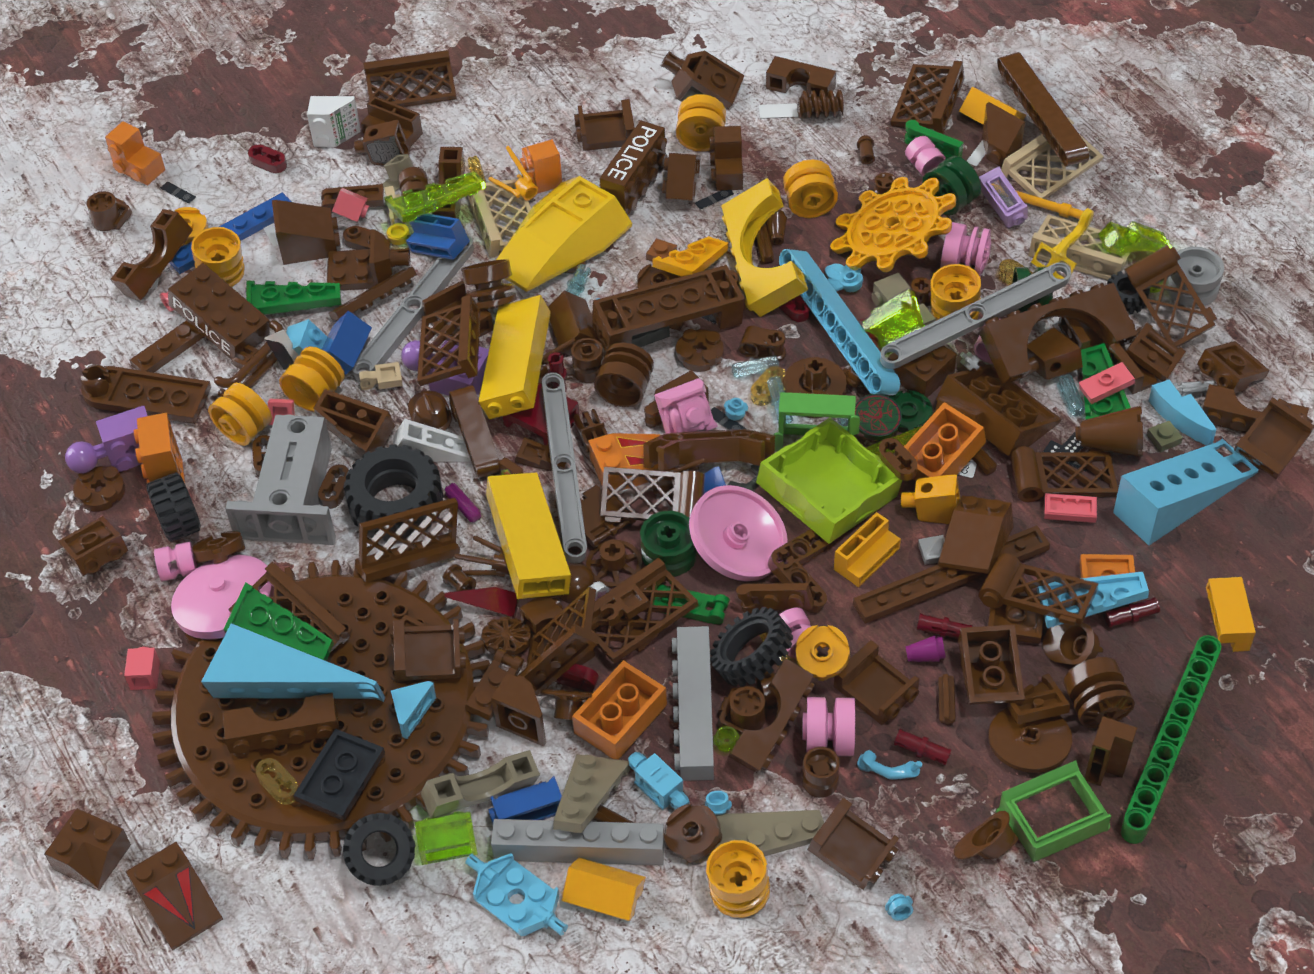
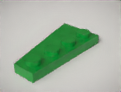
(292, 297)
(1094, 361)
(263, 616)

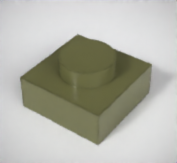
(1164, 436)

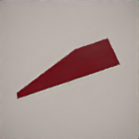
(488, 598)

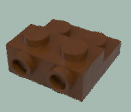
(1231, 366)
(93, 546)

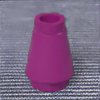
(926, 650)

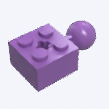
(410, 359)
(117, 444)

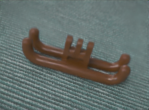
(251, 363)

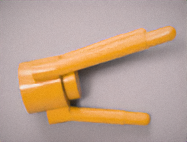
(524, 186)

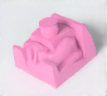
(685, 408)

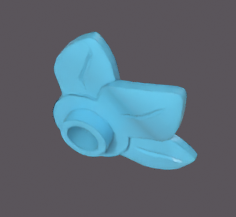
(844, 278)

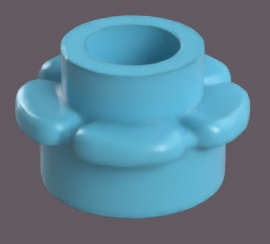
(735, 408)
(718, 802)
(899, 907)

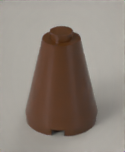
(1113, 432)

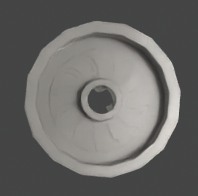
(1204, 272)

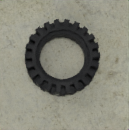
(760, 660)

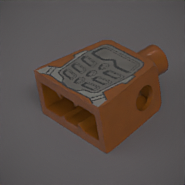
(383, 142)

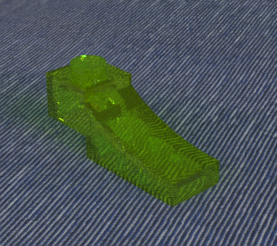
(1132, 238)

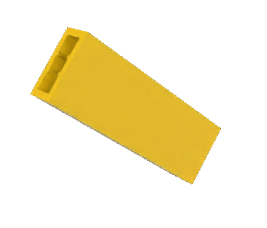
(515, 357)
(528, 535)

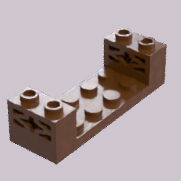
(668, 303)

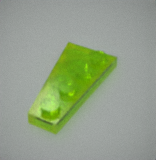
(434, 196)

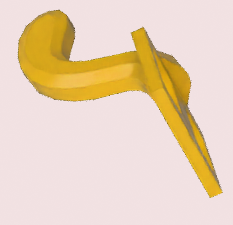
(1059, 252)

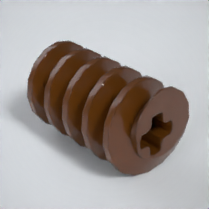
(820, 104)

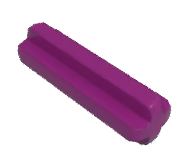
(465, 505)

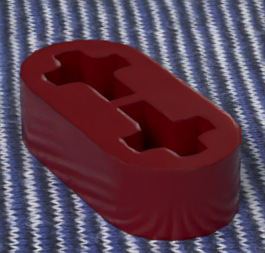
(267, 158)
(789, 309)
(579, 678)

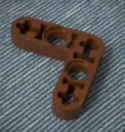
(794, 562)

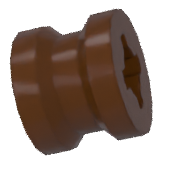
(883, 182)

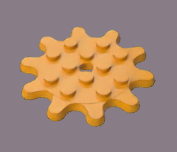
(870, 226)

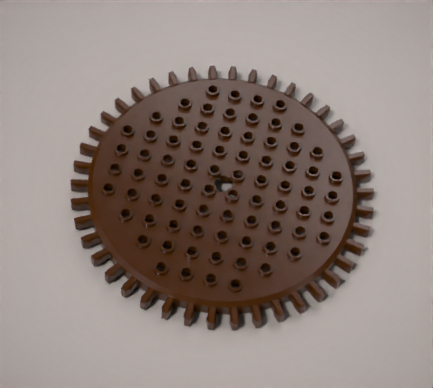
(297, 821)

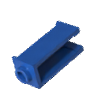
(529, 803)

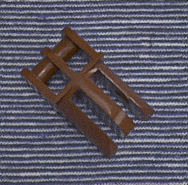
(591, 429)

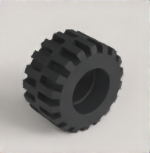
(173, 507)
(404, 849)

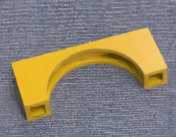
(744, 217)

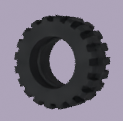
(389, 468)

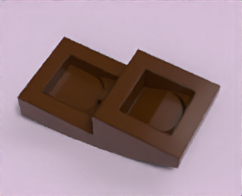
(536, 455)

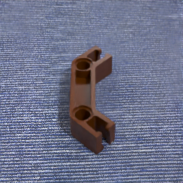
(714, 446)

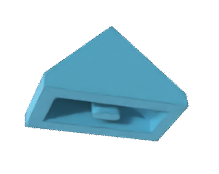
(412, 704)

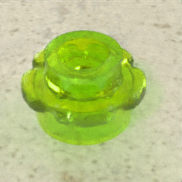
(723, 733)

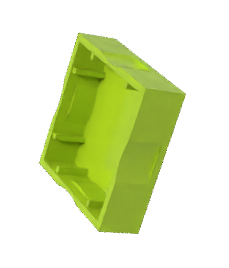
(828, 480)

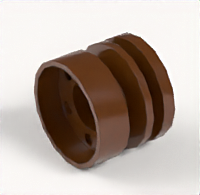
(489, 283)
(624, 375)
(1098, 691)

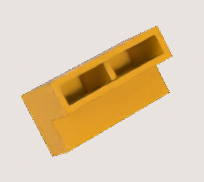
(975, 105)
(866, 550)
(1231, 612)
(603, 888)

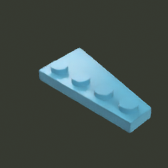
(1111, 593)

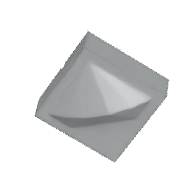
(931, 548)

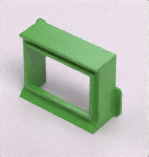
(815, 406)
(1064, 837)

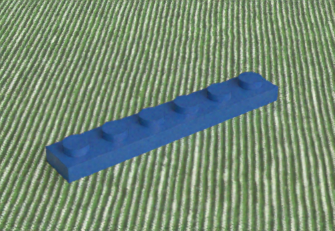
(243, 226)

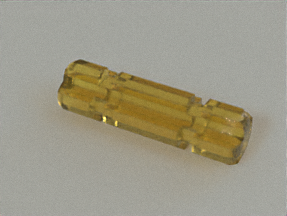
(474, 165)

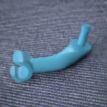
(867, 763)

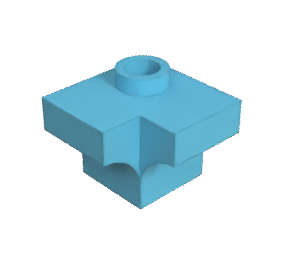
(305, 335)

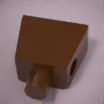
(1053, 355)

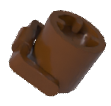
(105, 211)
(745, 709)

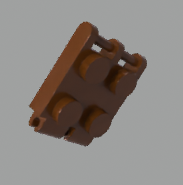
(595, 527)

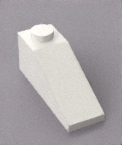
(436, 443)

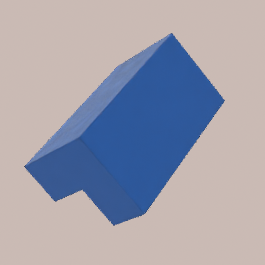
(437, 236)
(347, 340)

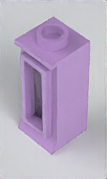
(1003, 198)

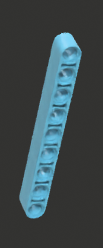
(842, 326)

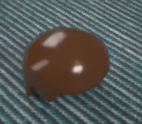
(580, 580)

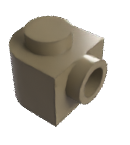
(396, 165)

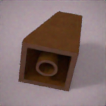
(304, 231)

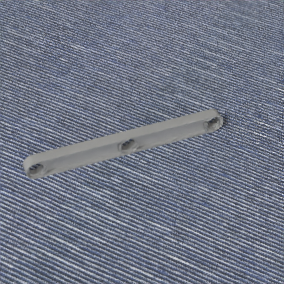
(405, 319)
(960, 323)
(565, 481)

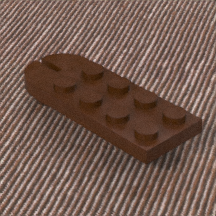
(128, 389)

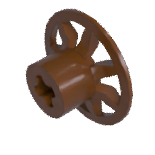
(613, 559)
(566, 702)

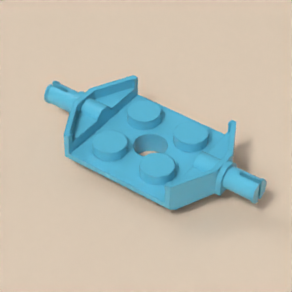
(506, 877)

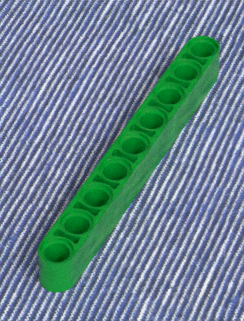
(1170, 747)

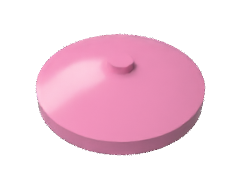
(736, 532)
(210, 590)

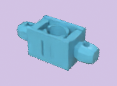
(658, 781)

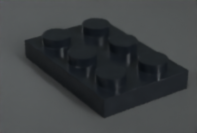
(339, 774)

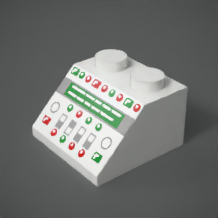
(332, 120)

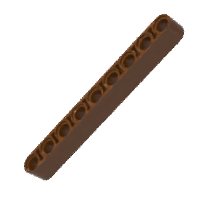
(1043, 109)

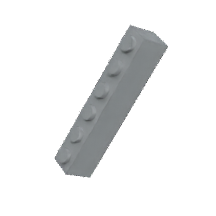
(695, 704)
(598, 842)

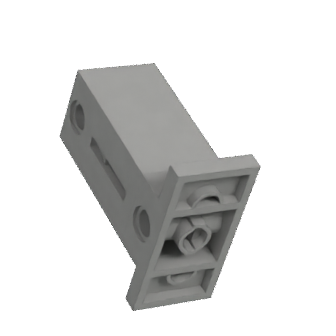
(288, 486)

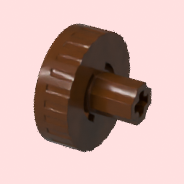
(815, 375)

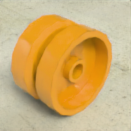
(697, 121)
(810, 188)
(240, 414)

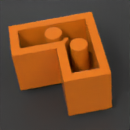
(132, 156)
(542, 165)

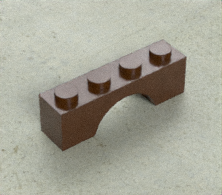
(451, 165)
(168, 234)
(1228, 412)
(788, 686)
(312, 721)

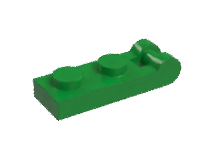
(947, 145)
(715, 616)

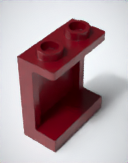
(534, 418)

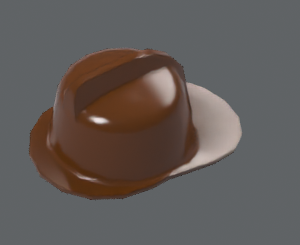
(430, 409)
(1071, 643)
(989, 839)

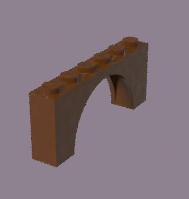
(1097, 308)

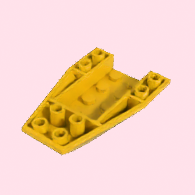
(563, 231)

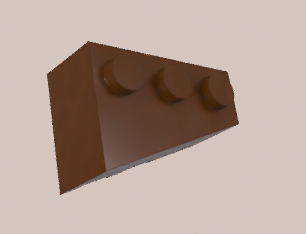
(355, 422)

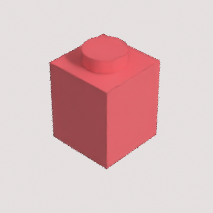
(350, 205)
(142, 668)

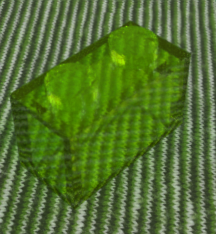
(445, 838)

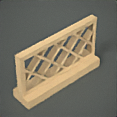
(1040, 150)
(487, 217)
(1089, 257)

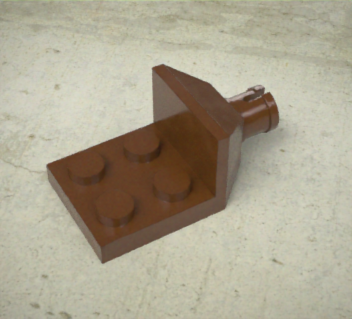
(705, 74)
(365, 267)

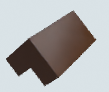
(384, 111)
(571, 319)
(1110, 750)

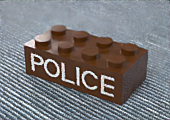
(635, 165)
(218, 311)

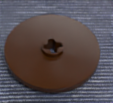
(1044, 753)

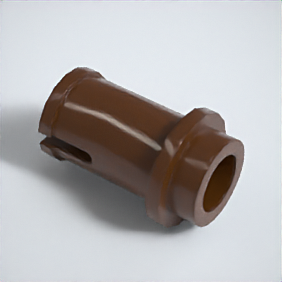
(865, 145)

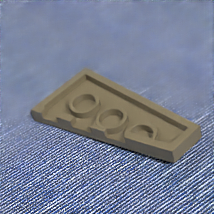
(586, 789)
(771, 830)

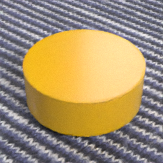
(398, 234)

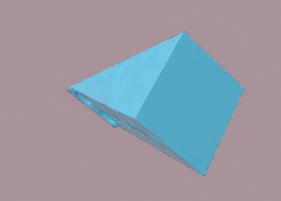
(1174, 490)
(263, 668)

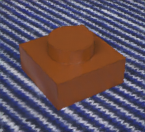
(660, 248)

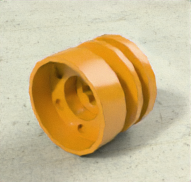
(221, 252)
(954, 289)
(309, 377)
(735, 865)

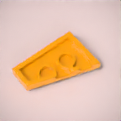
(694, 259)

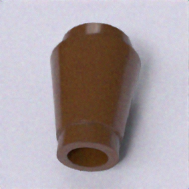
(776, 227)

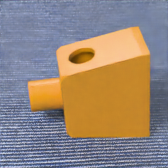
(933, 498)

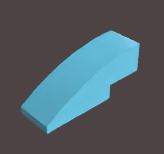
(1182, 412)

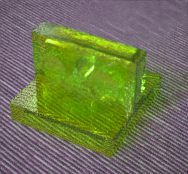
(895, 319)

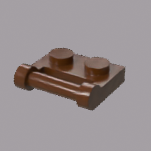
(1153, 357)

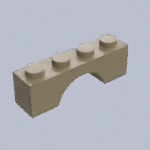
(458, 792)

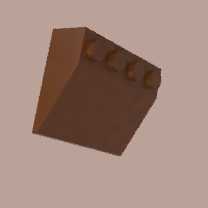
(1009, 412)

